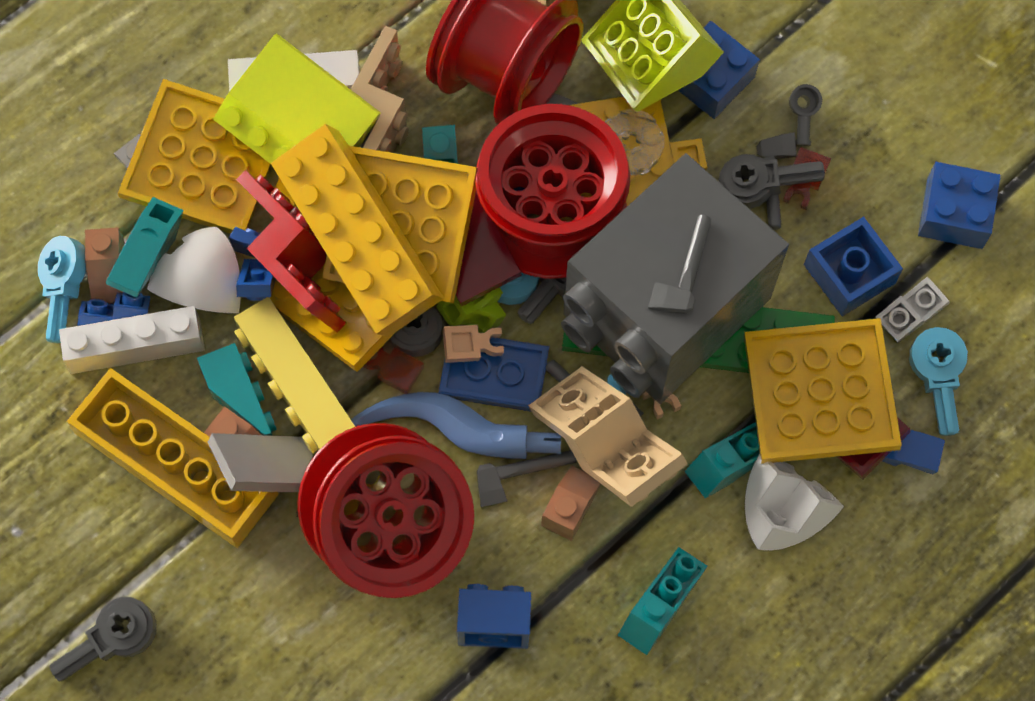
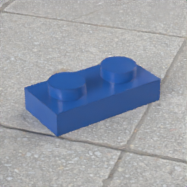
(254, 281)

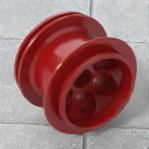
(505, 49)
(555, 157)
(431, 543)

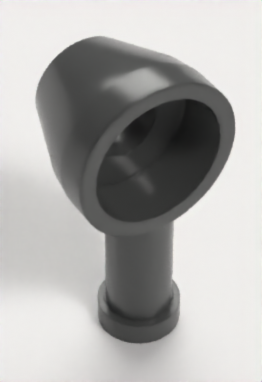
(814, 102)

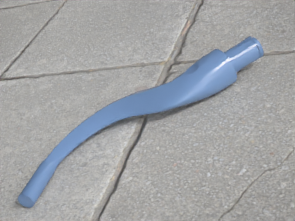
(463, 425)

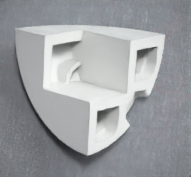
(199, 273)
(785, 506)

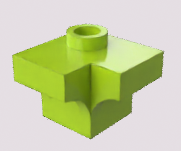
(481, 312)

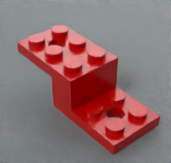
(291, 250)

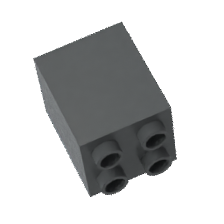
(648, 243)

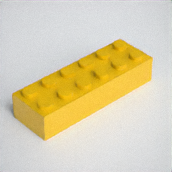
(357, 231)
(166, 456)

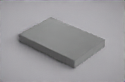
(261, 461)

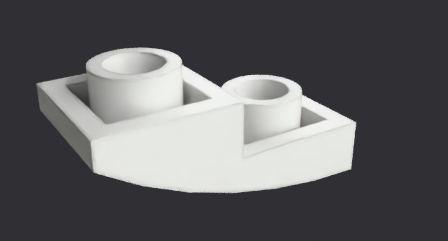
(913, 309)

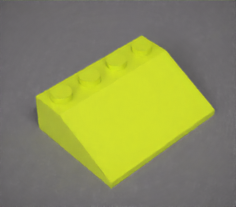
(651, 48)
(289, 98)

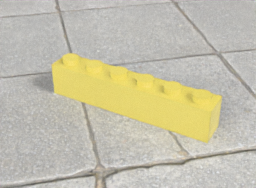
(291, 374)

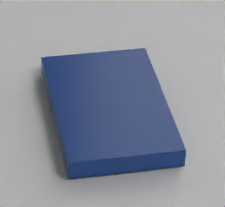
(499, 381)

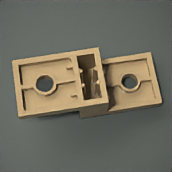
(372, 87)
(608, 436)

